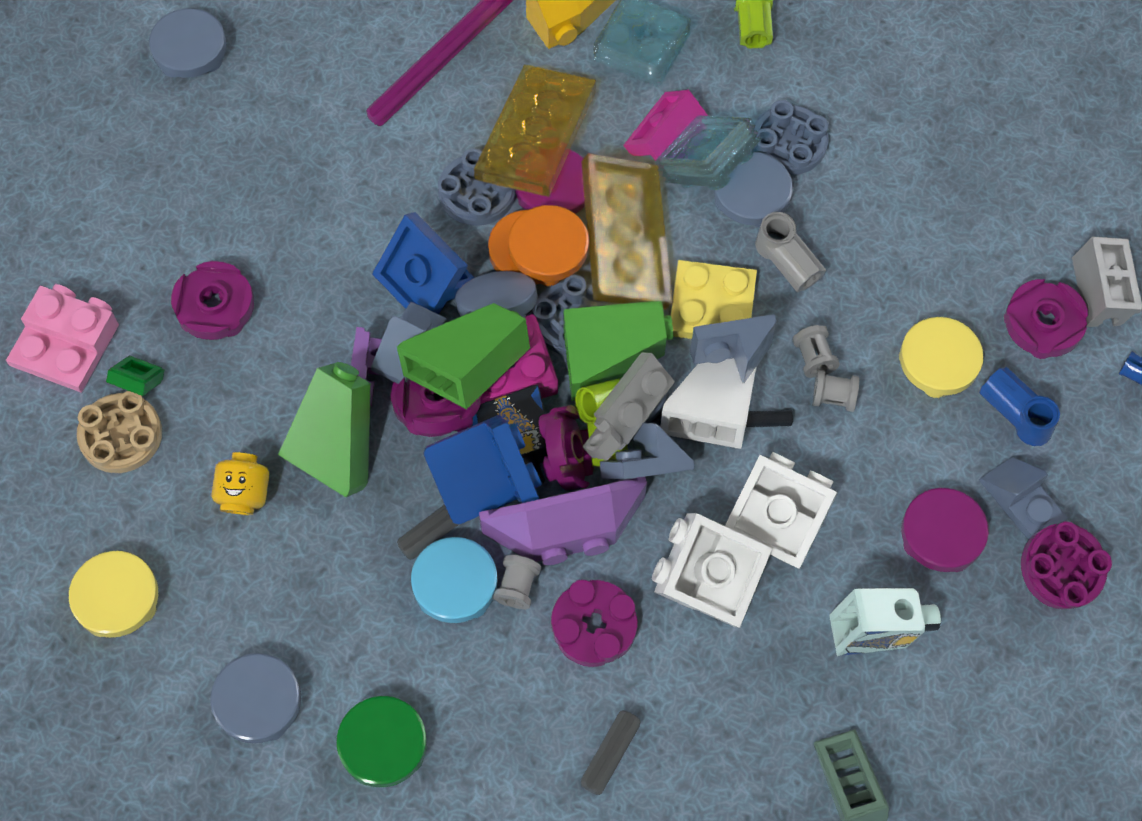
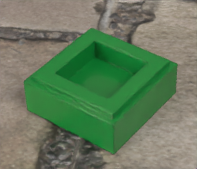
(135, 375)

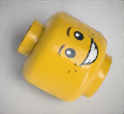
(240, 484)

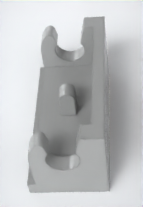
(1107, 280)

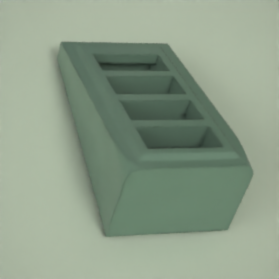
(873, 811)

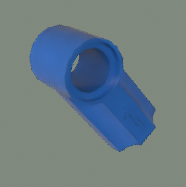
(1019, 404)

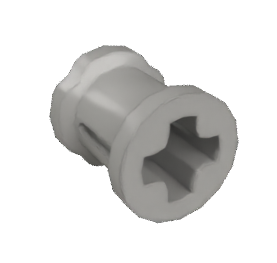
(812, 338)
(835, 390)
(517, 582)

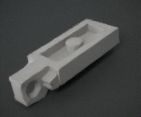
(628, 406)

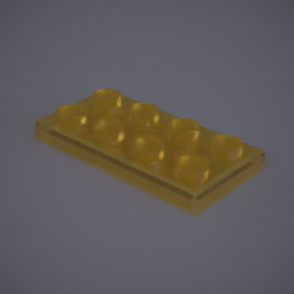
(535, 130)
(626, 231)

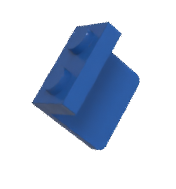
(481, 469)

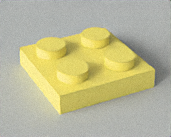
(710, 295)

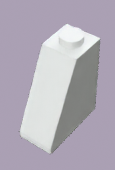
(710, 405)

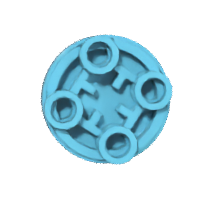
(454, 580)

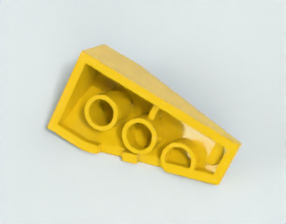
(562, 20)

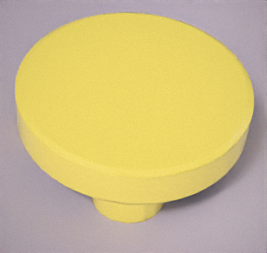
(941, 356)
(113, 594)

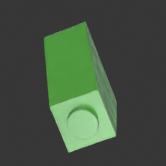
(609, 338)
(466, 353)
(333, 429)

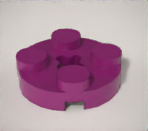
(216, 321)
(1039, 338)
(430, 416)
(564, 440)
(605, 644)

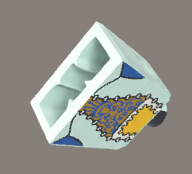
(881, 620)

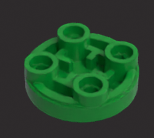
(381, 741)

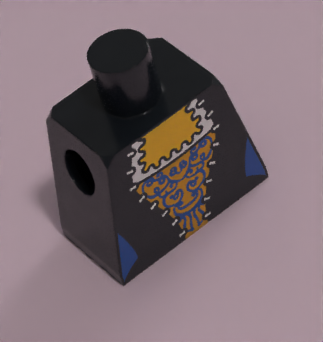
(524, 410)

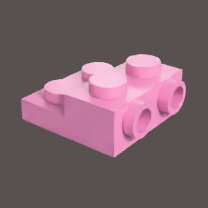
(63, 337)

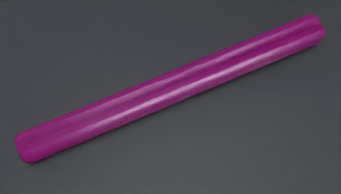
(434, 60)

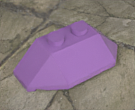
(566, 522)

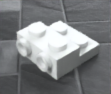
(782, 508)
(711, 568)

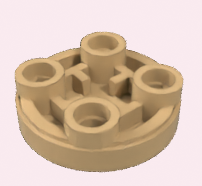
(119, 432)

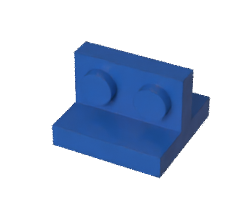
(420, 266)

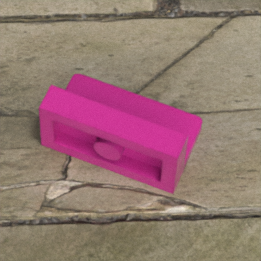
(664, 123)

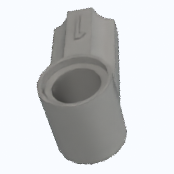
(790, 253)

